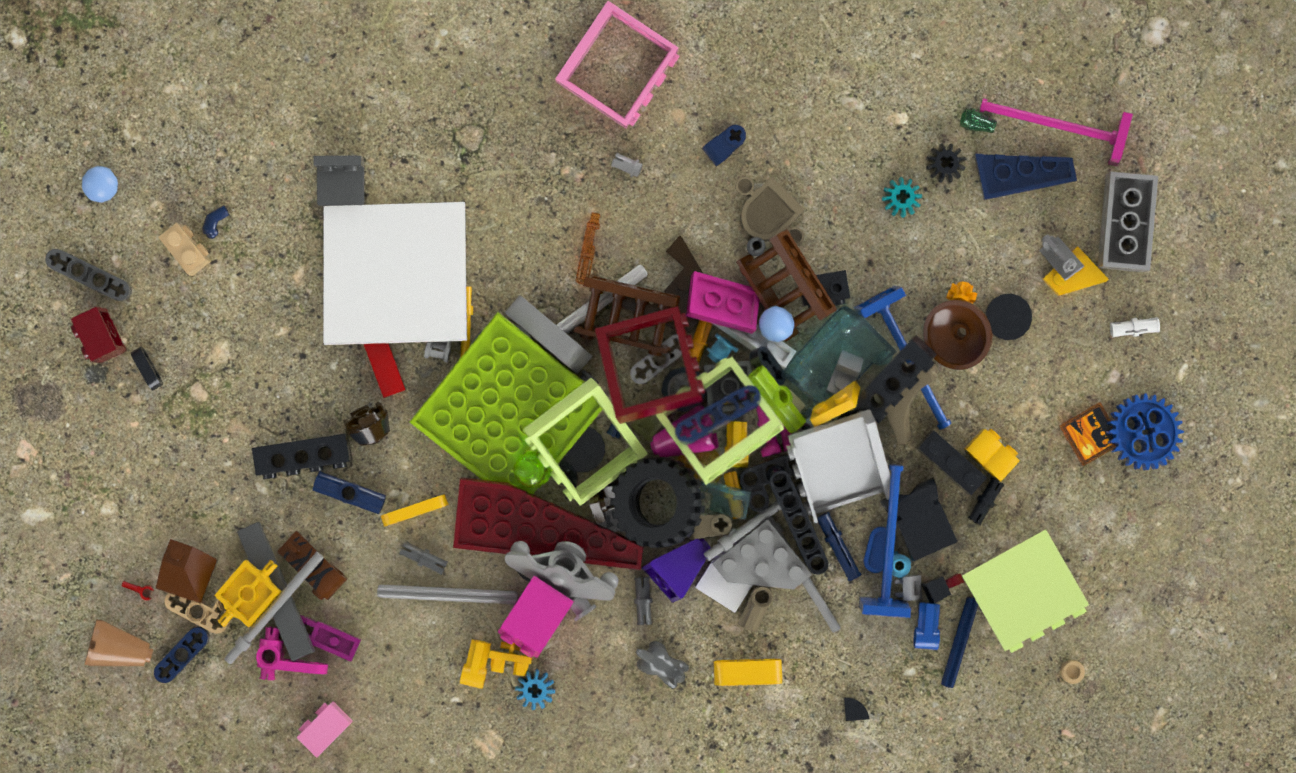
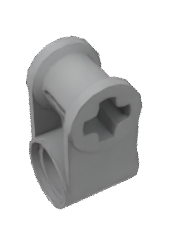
(444, 345)

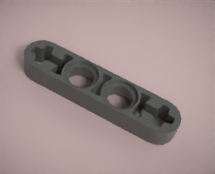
(88, 275)

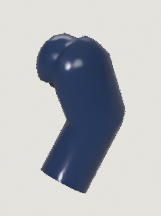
(211, 221)

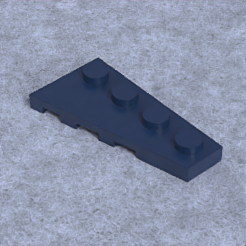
(1018, 174)

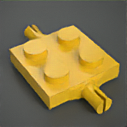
(247, 593)

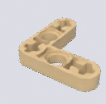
(208, 613)

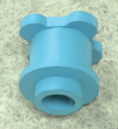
(720, 349)
(906, 565)

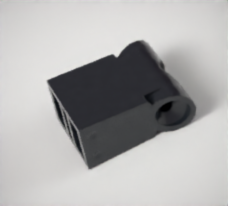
(922, 521)

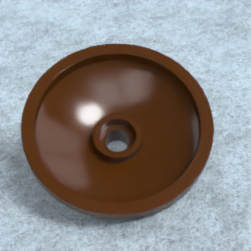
(944, 337)

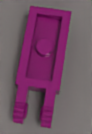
(332, 639)

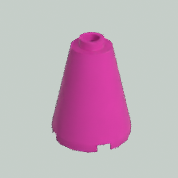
(666, 447)

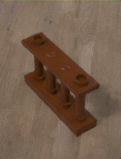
(802, 273)
(619, 292)

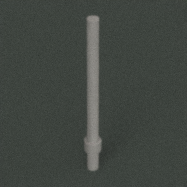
(726, 542)
(812, 590)
(244, 642)

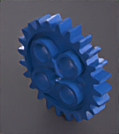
(1164, 426)

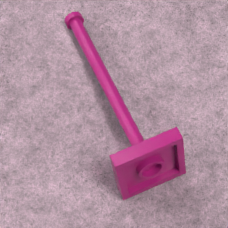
(1116, 138)

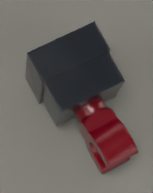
(939, 587)

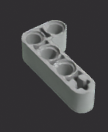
(548, 334)

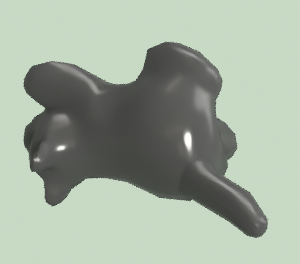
(658, 662)

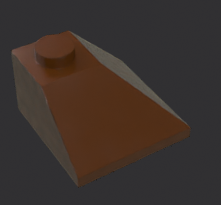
(185, 571)

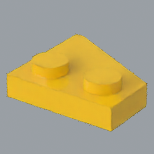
(1086, 277)

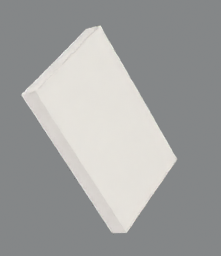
(719, 589)

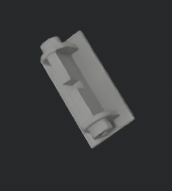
(1060, 256)

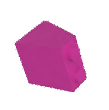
(535, 617)

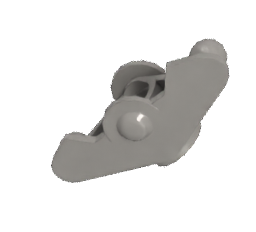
(563, 571)

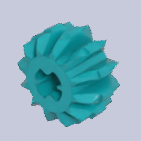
(908, 203)

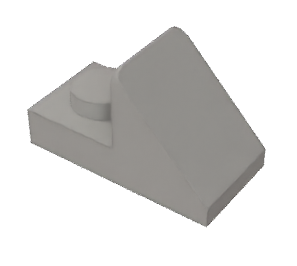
(845, 372)

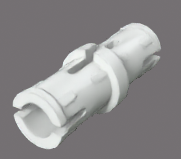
(1135, 327)

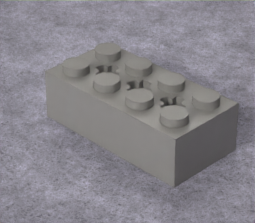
(1139, 212)

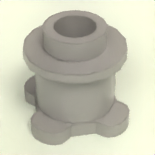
(581, 607)

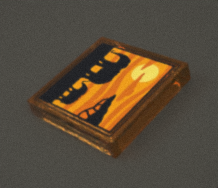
(1088, 433)

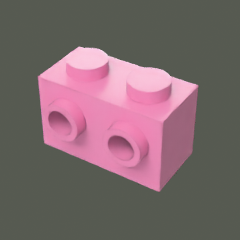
(324, 729)

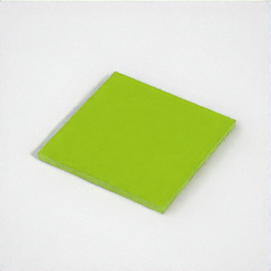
(497, 393)

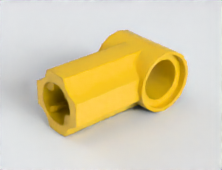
(736, 433)
(475, 668)

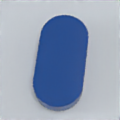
(875, 550)

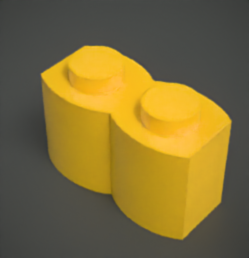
(992, 454)

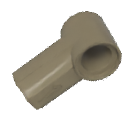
(755, 610)

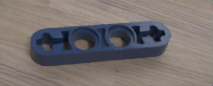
(720, 418)

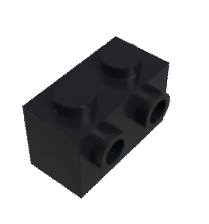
(836, 287)

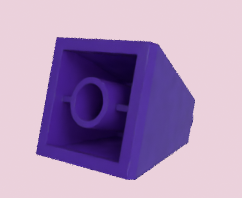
(678, 569)

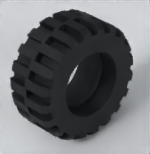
(628, 508)

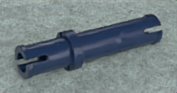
(838, 546)

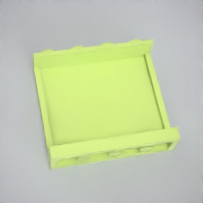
(1026, 591)

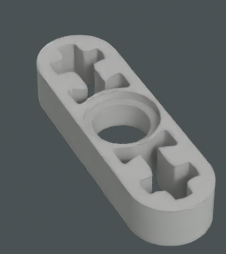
(649, 375)

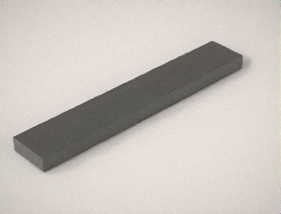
(287, 617)

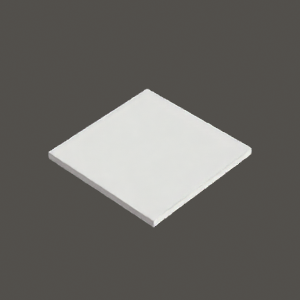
(395, 273)

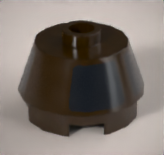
(368, 424)

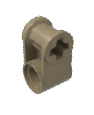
(708, 528)

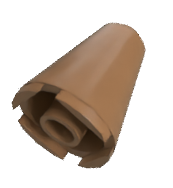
(116, 647)

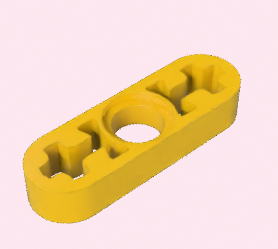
(414, 510)

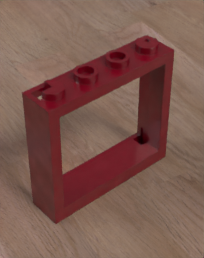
(659, 405)

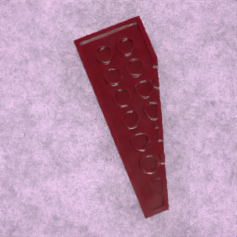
(499, 514)

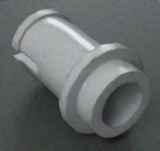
(627, 165)

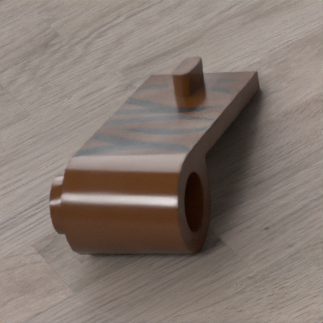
(324, 578)

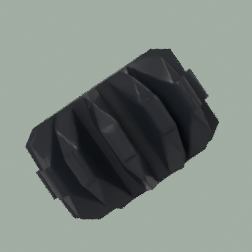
(945, 154)

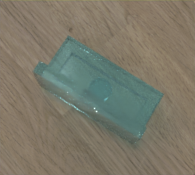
(727, 499)

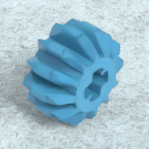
(528, 694)

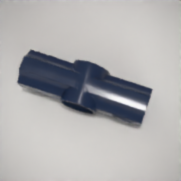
(335, 487)

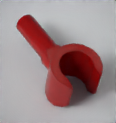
(138, 589)

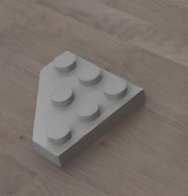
(762, 560)

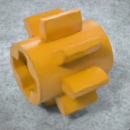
(962, 291)

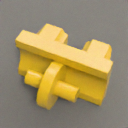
(498, 659)

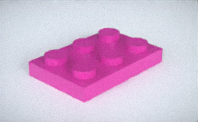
(722, 302)

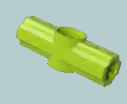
(778, 398)

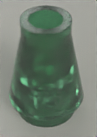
(976, 121)

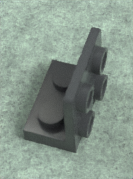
(340, 180)

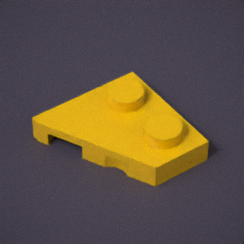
(836, 405)

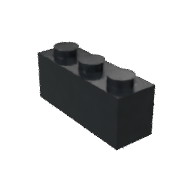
(951, 462)

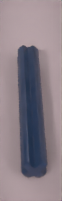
(960, 642)

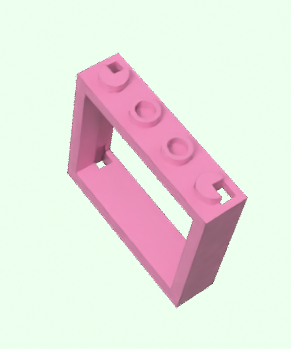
(587, 41)

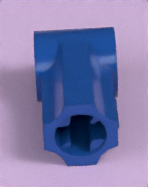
(927, 632)

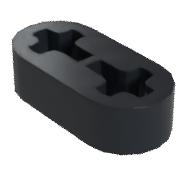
(763, 356)
(146, 368)

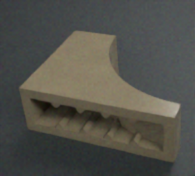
(900, 413)

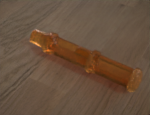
(588, 248)

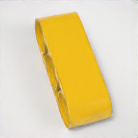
(747, 672)

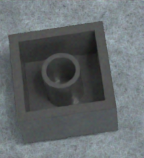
(727, 385)

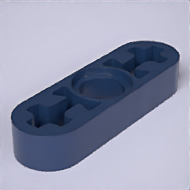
(189, 637)

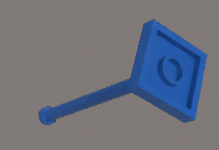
(881, 304)
(885, 604)

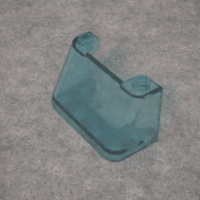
(816, 360)

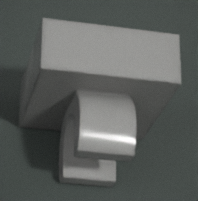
(911, 587)

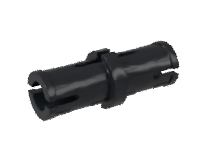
(985, 501)

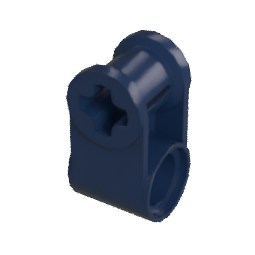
(722, 147)

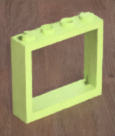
(744, 447)
(608, 472)

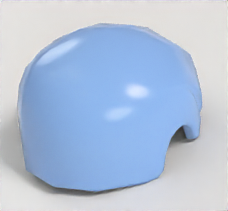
(99, 184)
(776, 324)

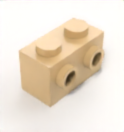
(184, 249)

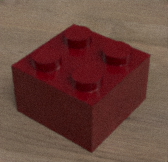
(97, 335)

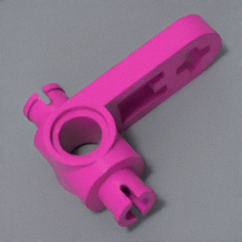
(275, 644)

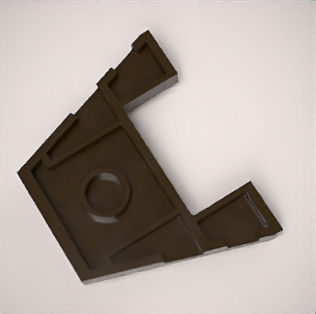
(679, 286)

